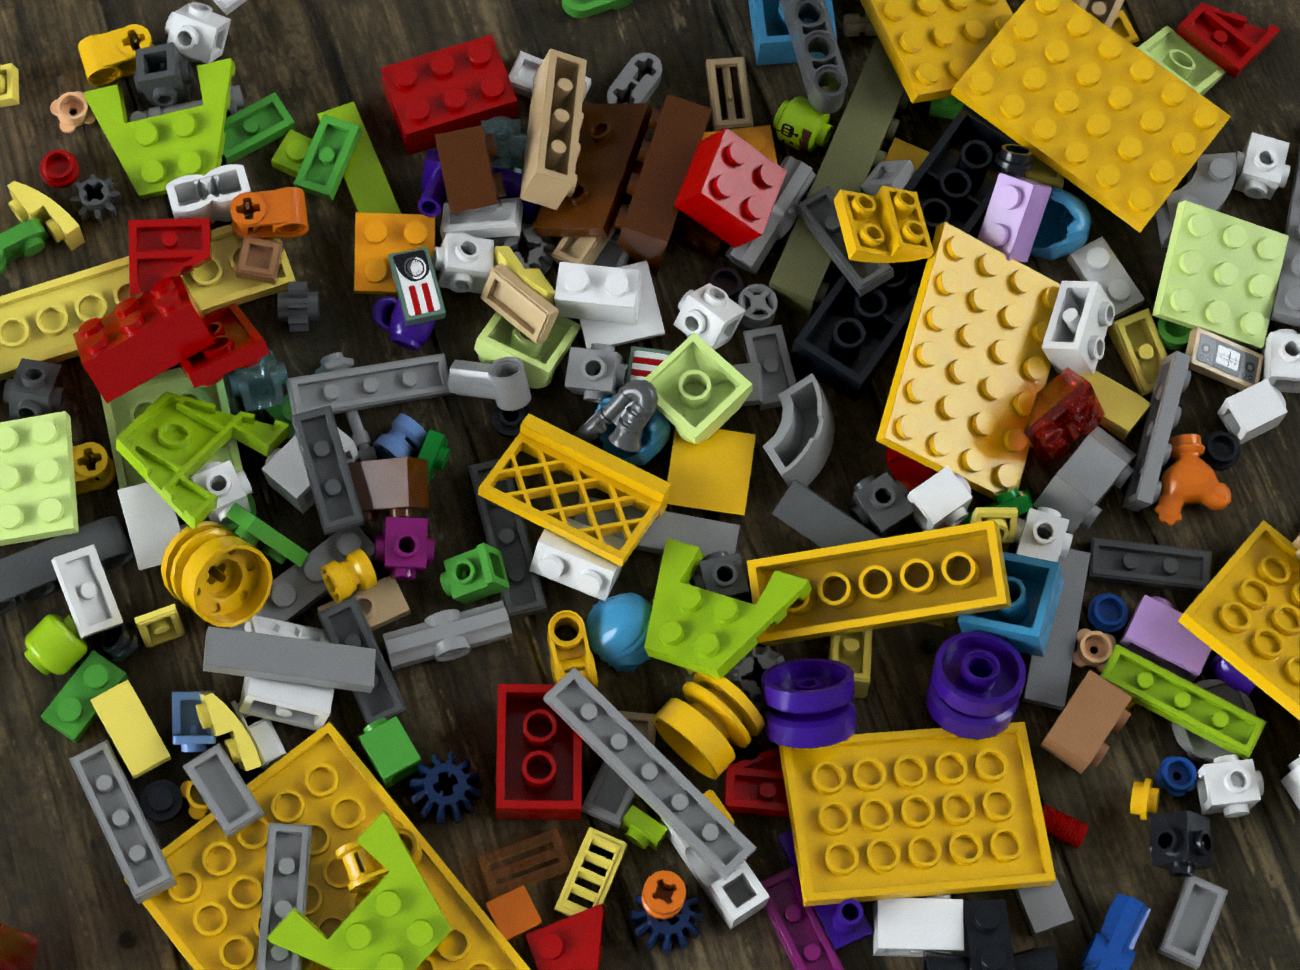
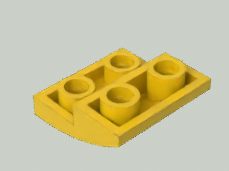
(883, 226)
(713, 472)

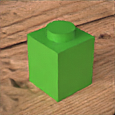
(389, 750)

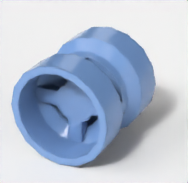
(402, 439)

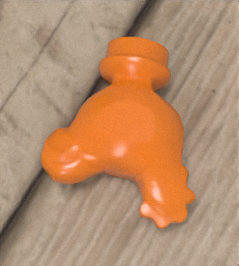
(1189, 481)

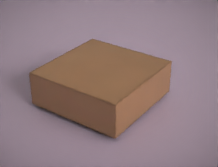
(259, 259)

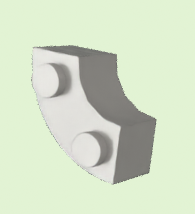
(1207, 185)
(804, 433)
(1087, 479)

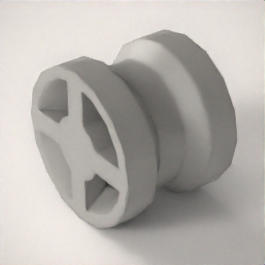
(759, 298)

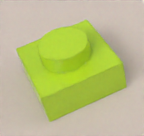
(291, 153)
(643, 829)

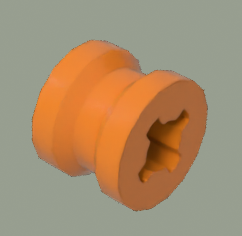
(665, 903)

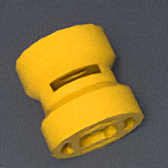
(348, 576)

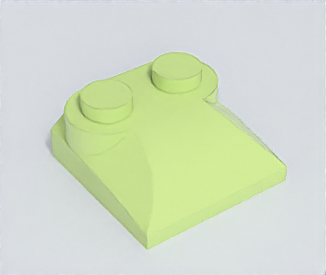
(1182, 60)
(540, 361)
(698, 389)

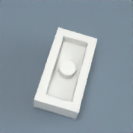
(1099, 264)
(87, 591)

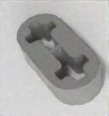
(628, 77)

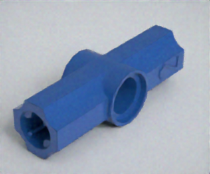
(1115, 942)

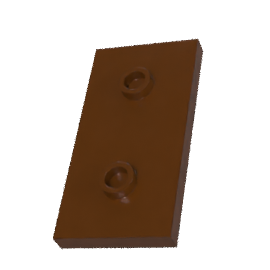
(608, 152)

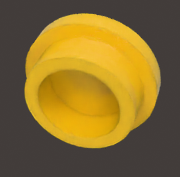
(1144, 799)

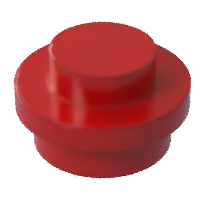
(59, 169)

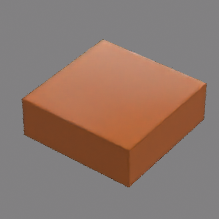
(514, 913)

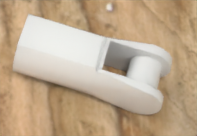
(263, 737)

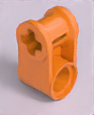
(274, 214)

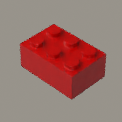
(447, 91)
(142, 338)
(535, 758)

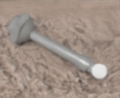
(236, 103)
(335, 362)

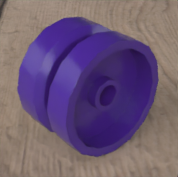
(975, 685)
(809, 703)

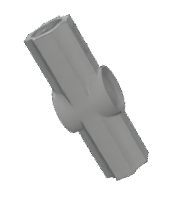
(782, 217)
(447, 635)

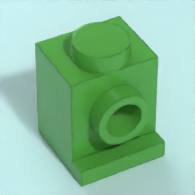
(485, 577)

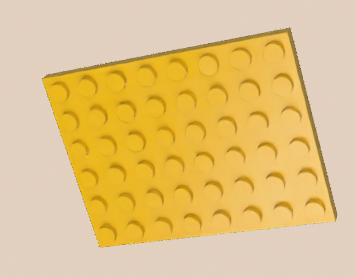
(323, 784)

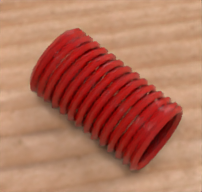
(1078, 828)

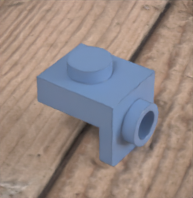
(186, 724)

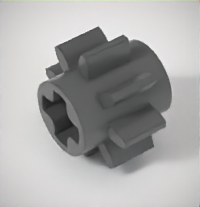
(96, 200)
(298, 306)

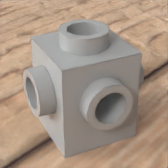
(595, 372)

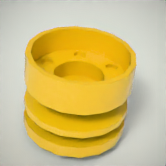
(216, 574)
(705, 726)

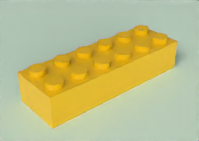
(888, 582)

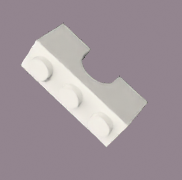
(735, 897)

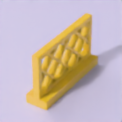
(590, 469)

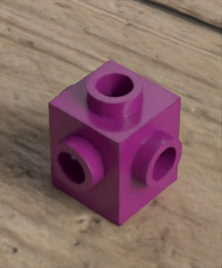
(404, 533)

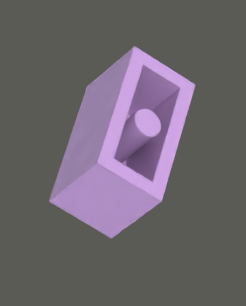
(1014, 216)
(1163, 640)

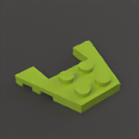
(171, 143)
(179, 437)
(705, 627)
(388, 929)

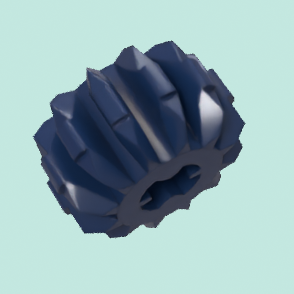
(429, 786)
(663, 930)

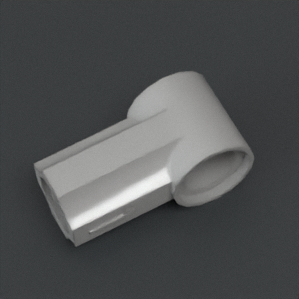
(501, 381)

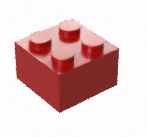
(730, 188)

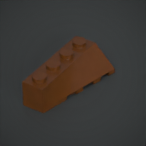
(666, 159)

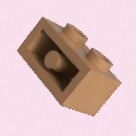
(1086, 722)

